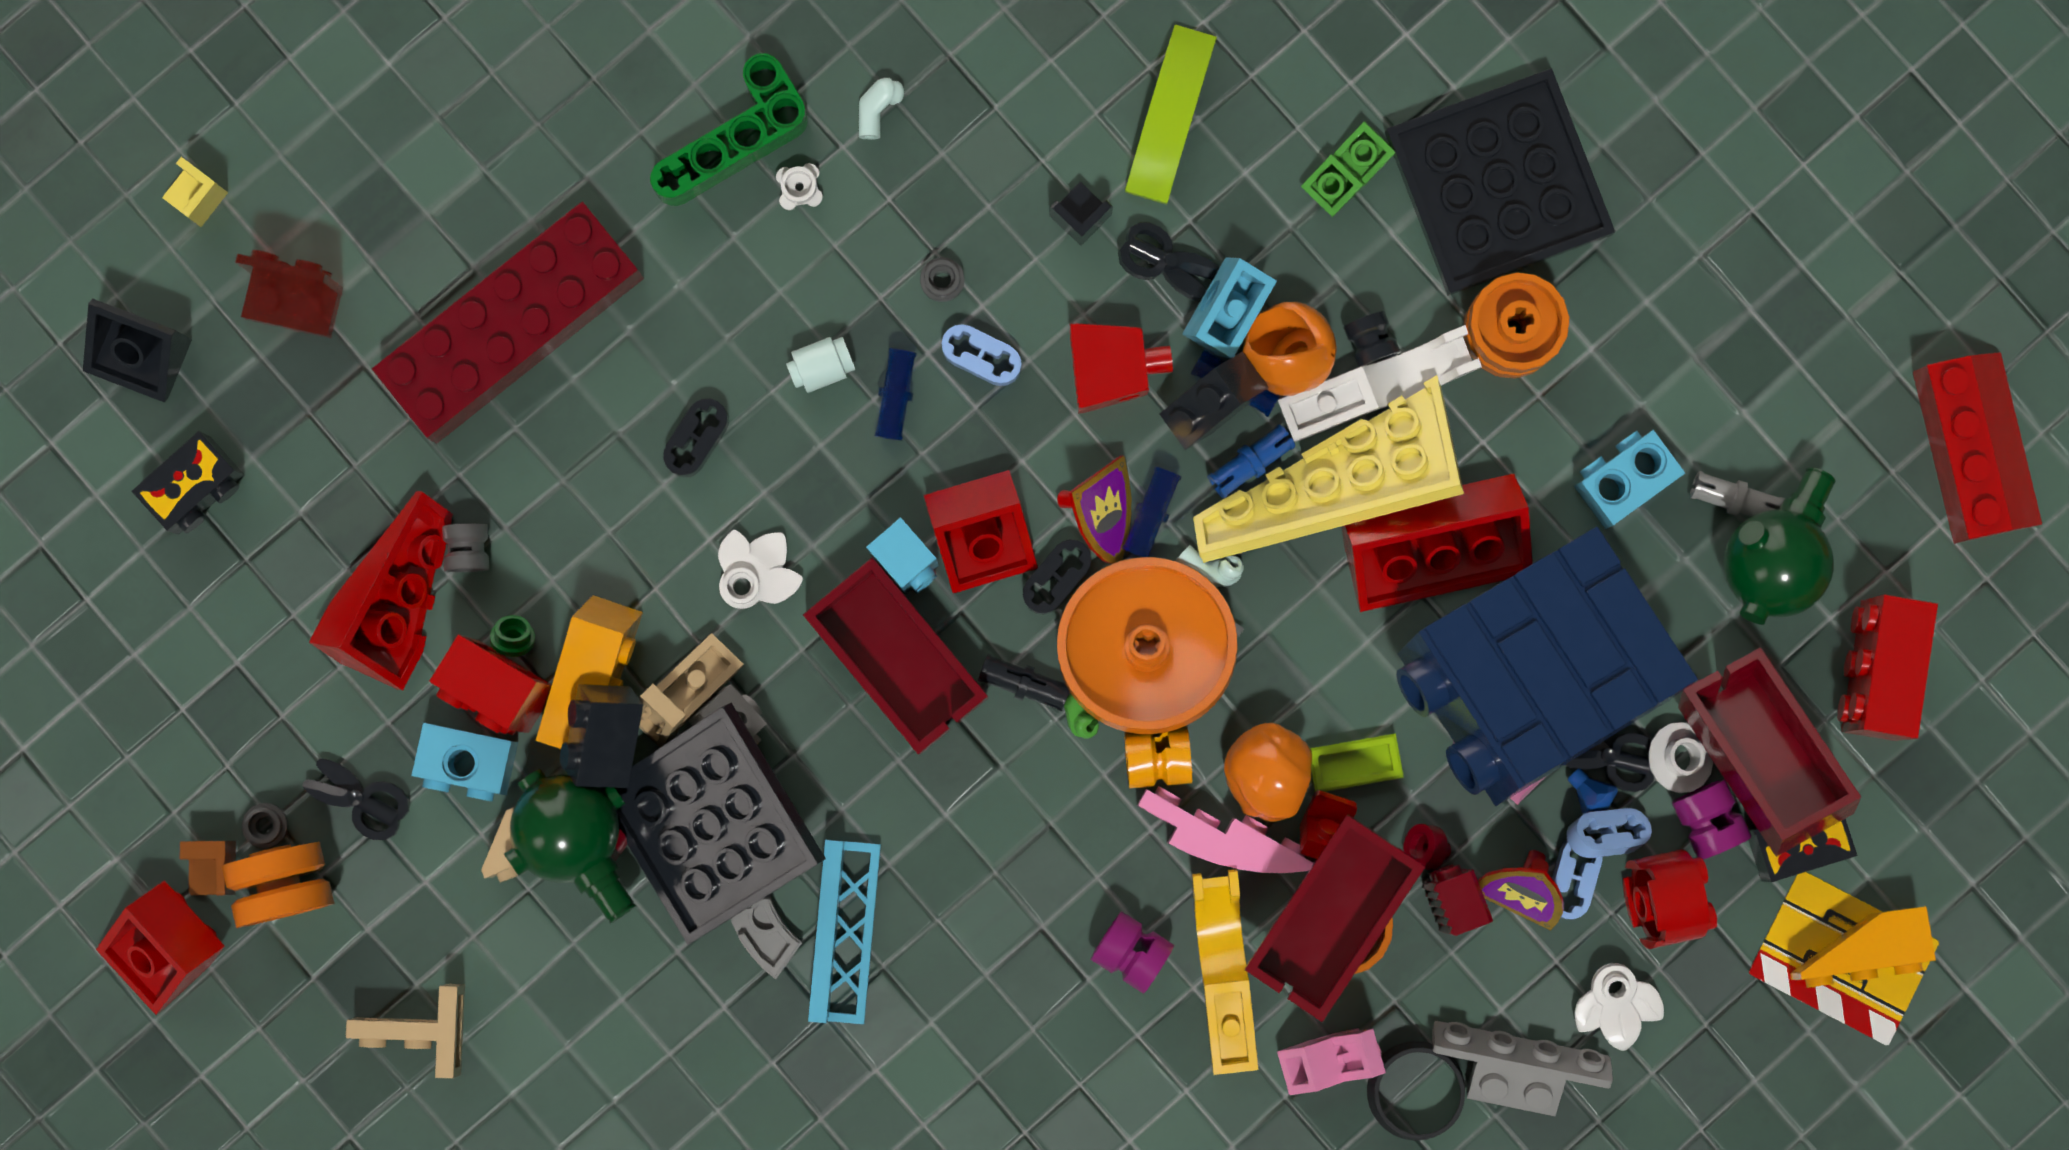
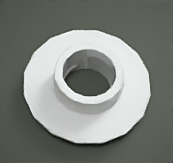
(1663, 762)

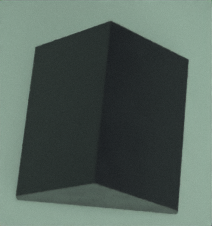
(132, 350)

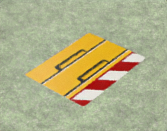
(1806, 924)

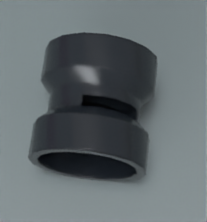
(1371, 339)

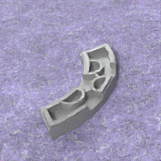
(766, 936)

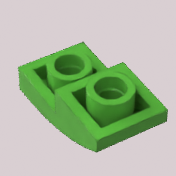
(1348, 169)

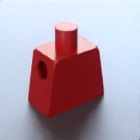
(1113, 364)

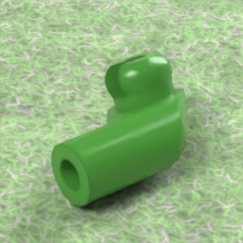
(1078, 720)

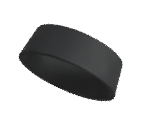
(1374, 1084)

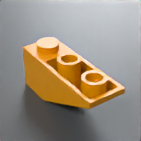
(1878, 941)

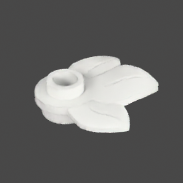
(761, 565)
(1620, 1012)

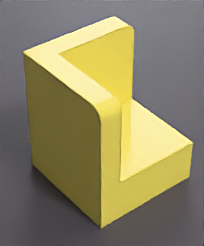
(194, 193)

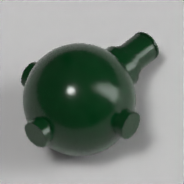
(1782, 557)
(569, 837)

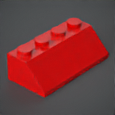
(1977, 446)
(1440, 545)

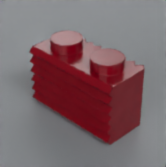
(1457, 899)

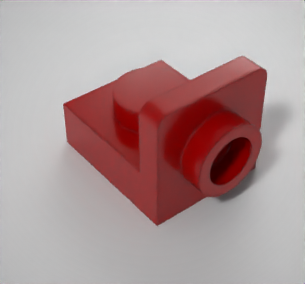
(1322, 820)

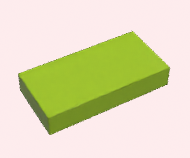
(1356, 763)

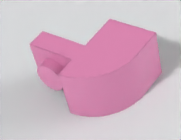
(1331, 1061)

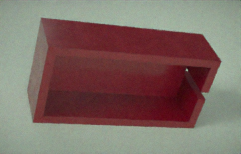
(895, 656)
(1769, 752)
(1335, 917)

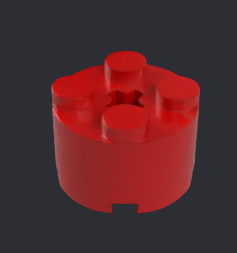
(1669, 898)

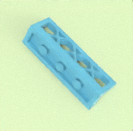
(827, 932)

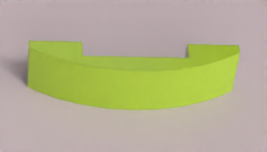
(1170, 114)

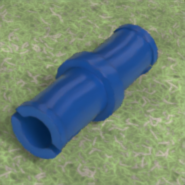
(1251, 461)

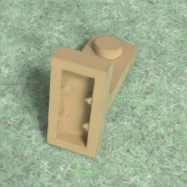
(686, 689)
(421, 1032)

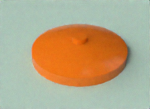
(1147, 645)

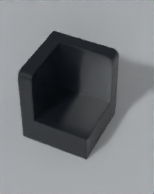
(1080, 213)

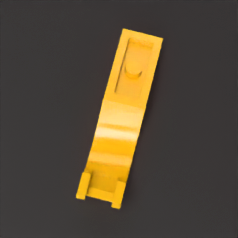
(1224, 973)

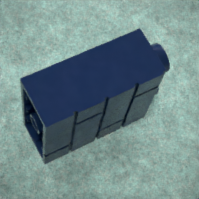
(1542, 668)

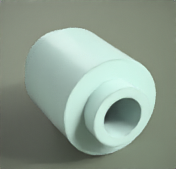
(820, 364)

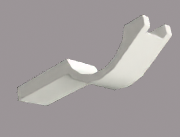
(1377, 385)

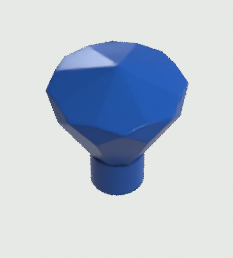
(1592, 793)

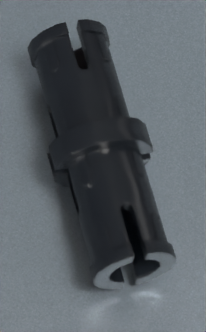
(1024, 682)

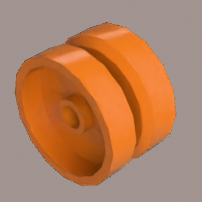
(1531, 304)
(278, 885)

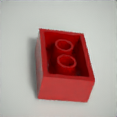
(1888, 667)
(492, 684)

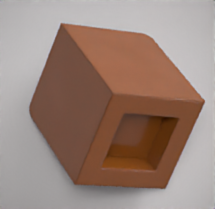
(206, 865)

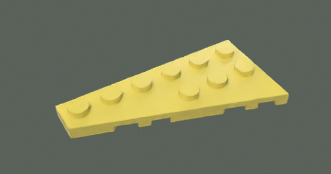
(1353, 476)

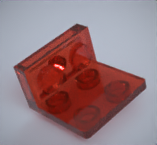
(288, 295)

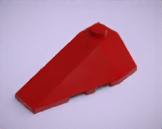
(383, 605)

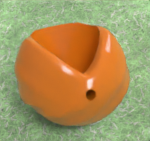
(1291, 348)
(1269, 771)

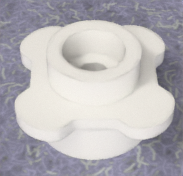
(790, 177)

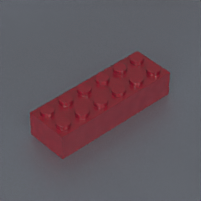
(507, 323)

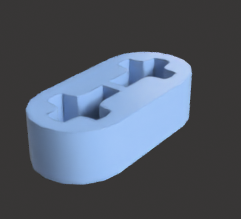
(986, 345)
(1611, 841)
(1585, 879)

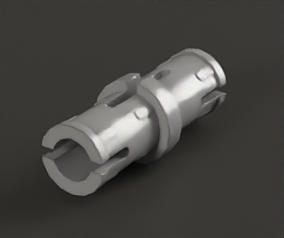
(1733, 496)

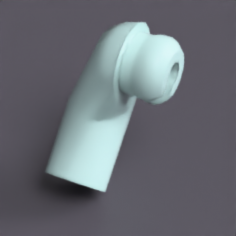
(873, 102)
(1219, 571)

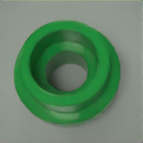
(512, 636)

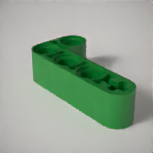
(724, 138)

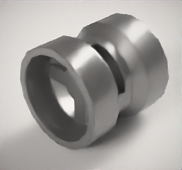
(464, 538)

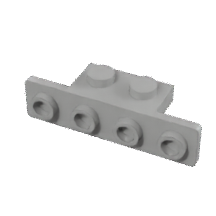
(1518, 1069)

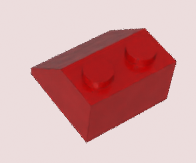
(981, 531)
(159, 946)

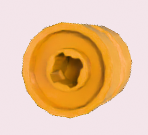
(1158, 757)

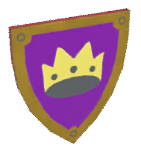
(1103, 510)
(1526, 891)

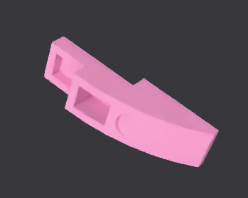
(1239, 847)

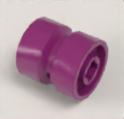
(1708, 803)
(1132, 952)

